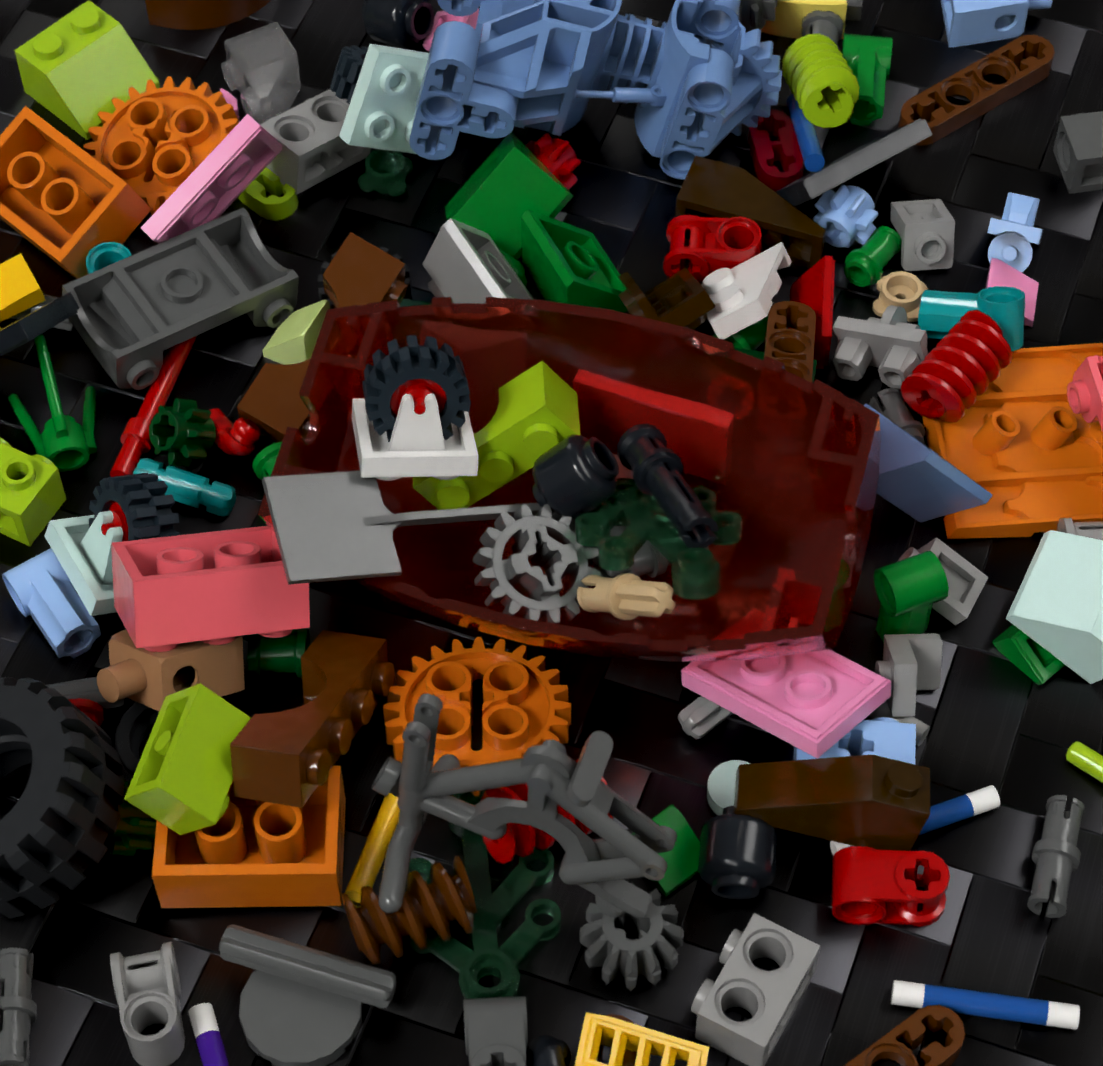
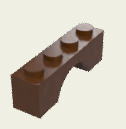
(354, 277)
(291, 751)

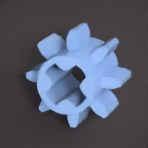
(846, 216)

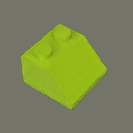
(82, 66)

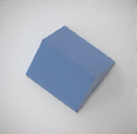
(921, 479)

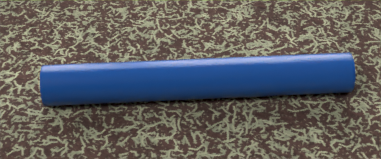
(806, 137)

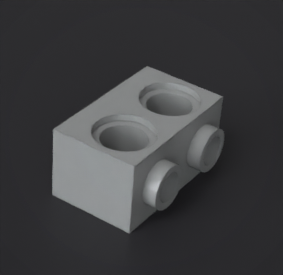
(312, 142)
(765, 994)

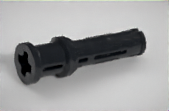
(660, 474)

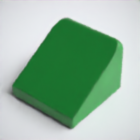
(1027, 655)
(684, 856)

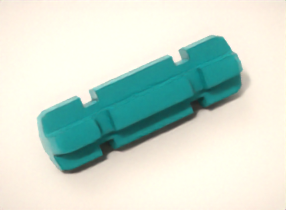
(191, 488)

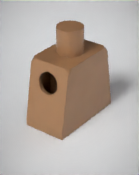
(154, 675)

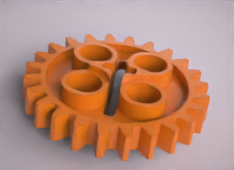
(161, 136)
(519, 705)

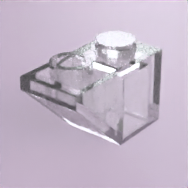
(263, 70)

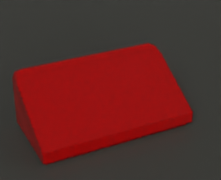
(817, 291)

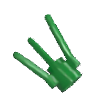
(63, 438)

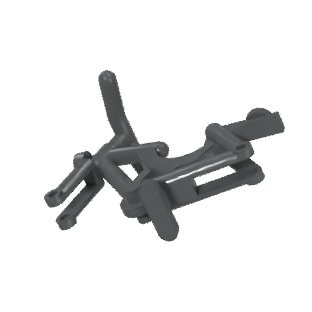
(551, 782)

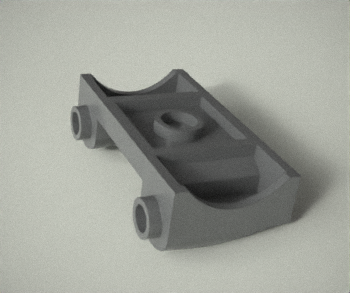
(178, 292)

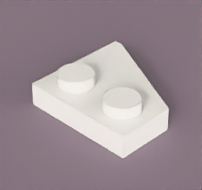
(745, 291)

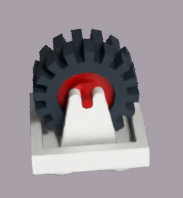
(415, 414)

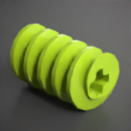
(820, 80)

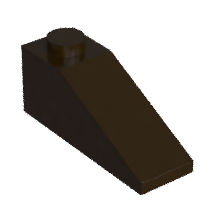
(731, 191)
(839, 799)

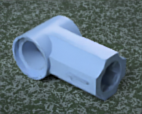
(48, 595)

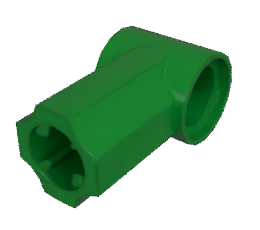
(870, 63)
(908, 593)

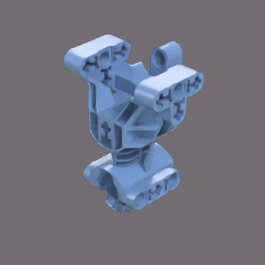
(548, 57)

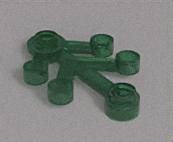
(693, 569)
(491, 911)

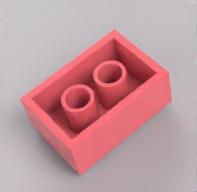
(205, 588)

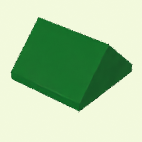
(503, 191)
(569, 264)

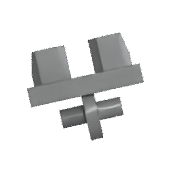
(880, 343)

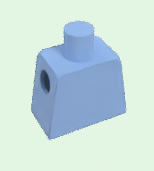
(986, 20)

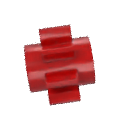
(557, 157)

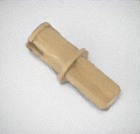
(625, 596)

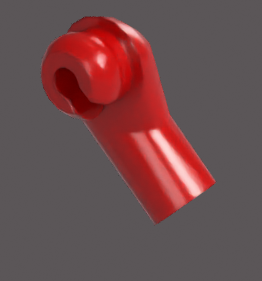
(234, 437)

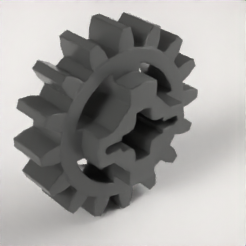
(548, 545)

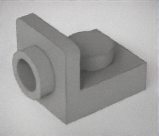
(925, 233)
(963, 580)

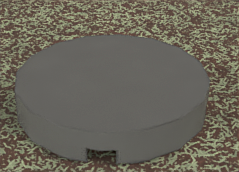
(296, 1021)

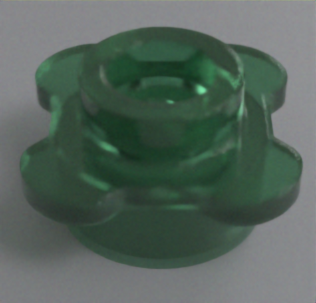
(385, 172)

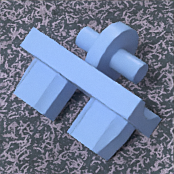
(1015, 232)

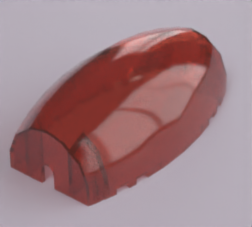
(767, 443)

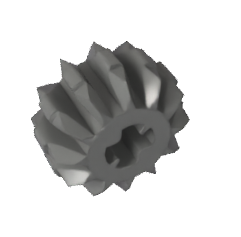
(632, 958)

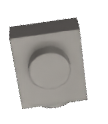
(911, 665)

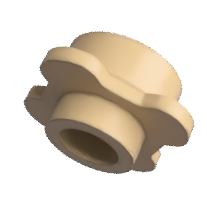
(900, 290)

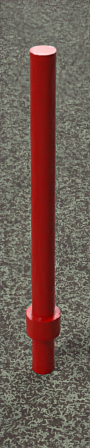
(136, 433)

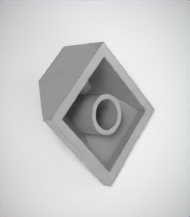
(470, 266)

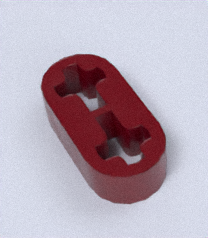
(784, 150)

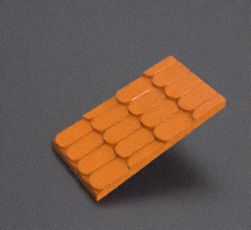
(1026, 448)

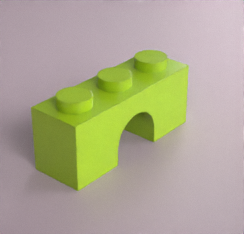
(530, 419)

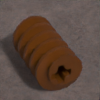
(422, 908)

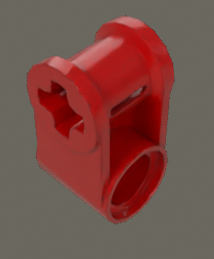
(712, 244)
(882, 886)

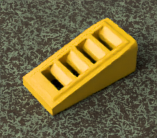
(624, 1035)

